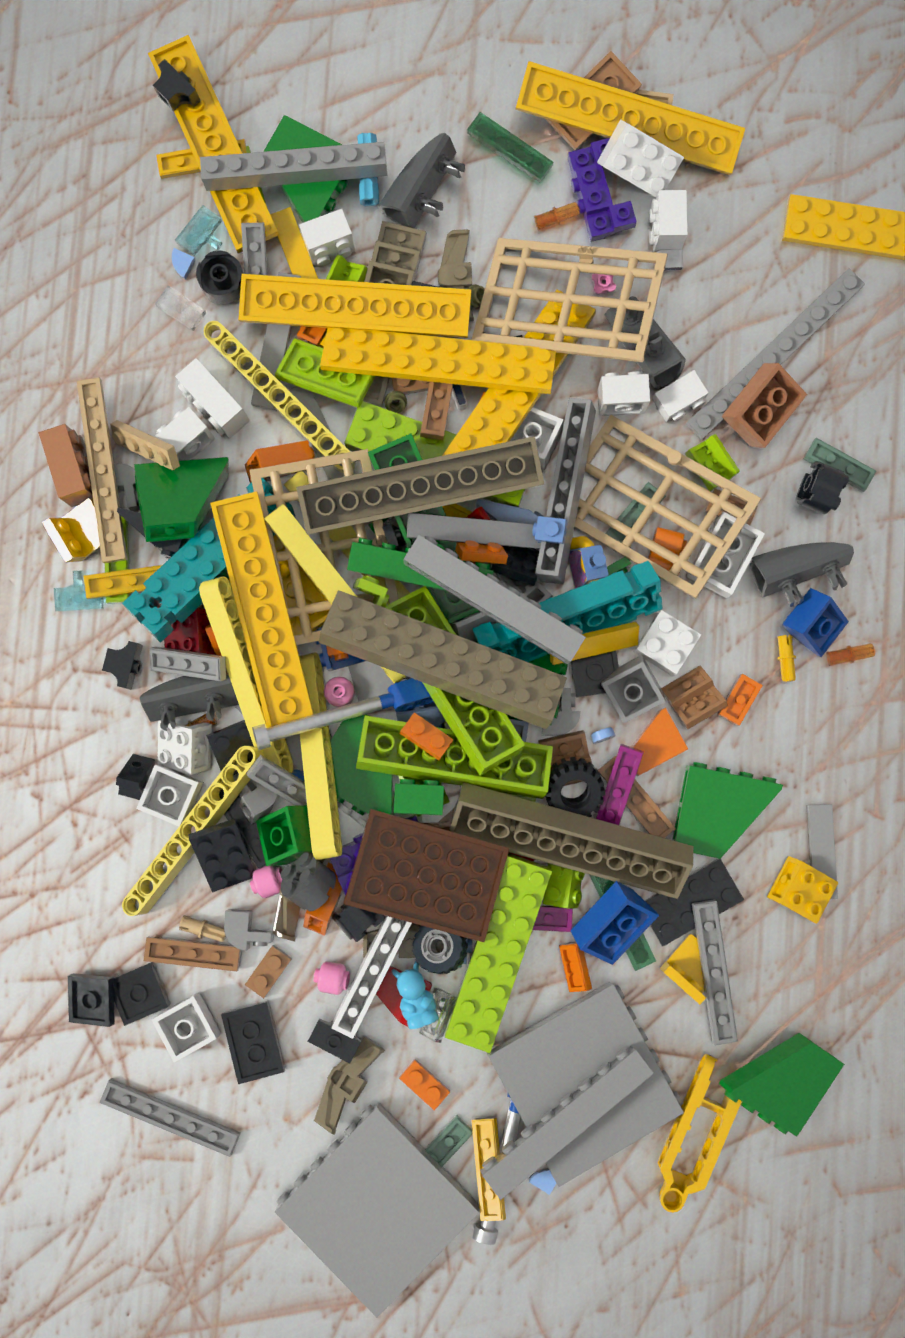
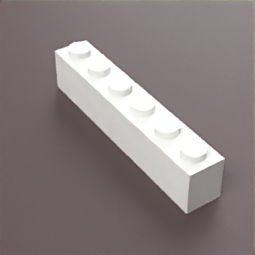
(370, 976)

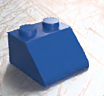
(816, 622)

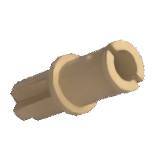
(202, 928)

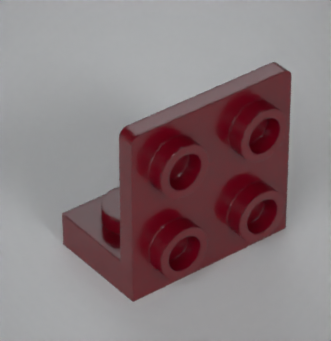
(191, 634)

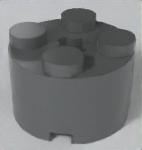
(307, 882)

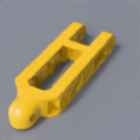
(678, 1185)

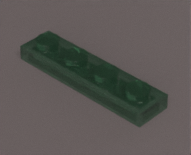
(510, 147)

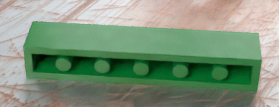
(388, 563)

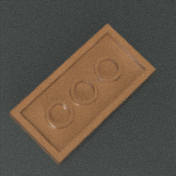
(608, 72)

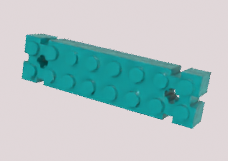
(178, 580)
(591, 607)

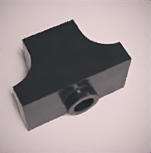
(175, 87)
(124, 664)
(135, 776)
(334, 1041)

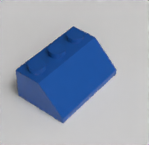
(613, 923)

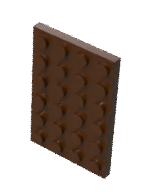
(426, 875)

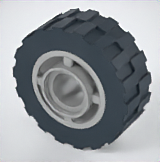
(427, 956)

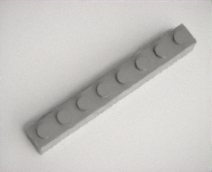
(293, 166)
(567, 486)
(494, 599)
(565, 1122)

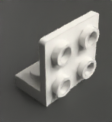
(185, 748)

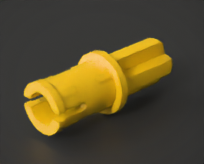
(786, 658)

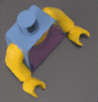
(586, 561)

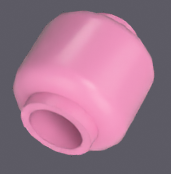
(334, 697)
(266, 881)
(332, 978)

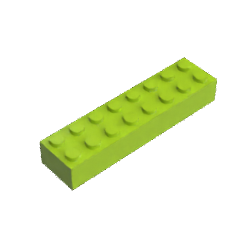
(378, 426)
(481, 731)
(388, 752)
(498, 959)

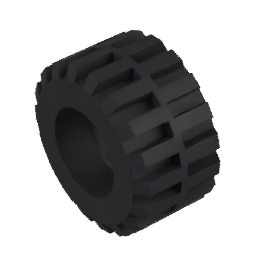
(570, 771)

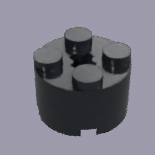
(209, 276)
(822, 488)
(356, 921)

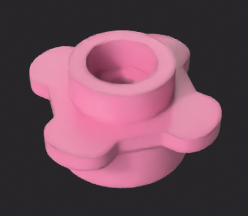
(602, 288)

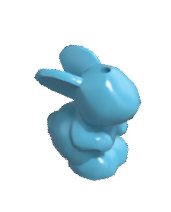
(417, 1003)

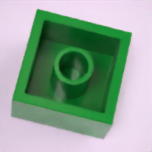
(418, 799)
(285, 835)

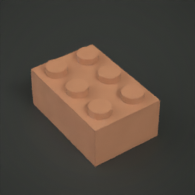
(764, 405)
(67, 464)

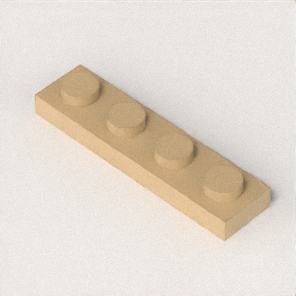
(144, 445)

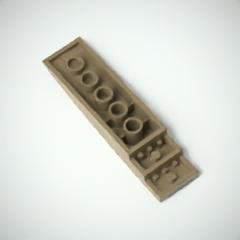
(393, 262)

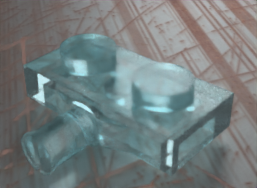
(200, 231)
(74, 596)

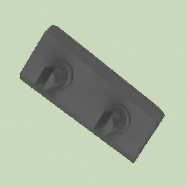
(418, 180)
(661, 358)
(798, 563)
(186, 697)

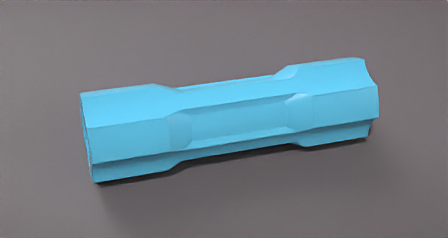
(368, 186)

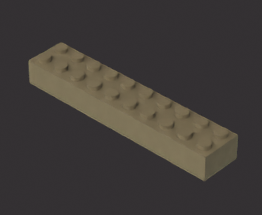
(420, 485)
(442, 659)
(573, 840)

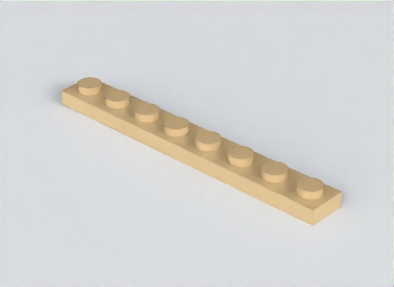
(101, 470)

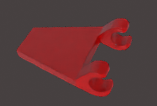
(390, 995)

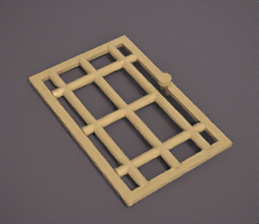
(585, 265)
(653, 504)
(326, 546)

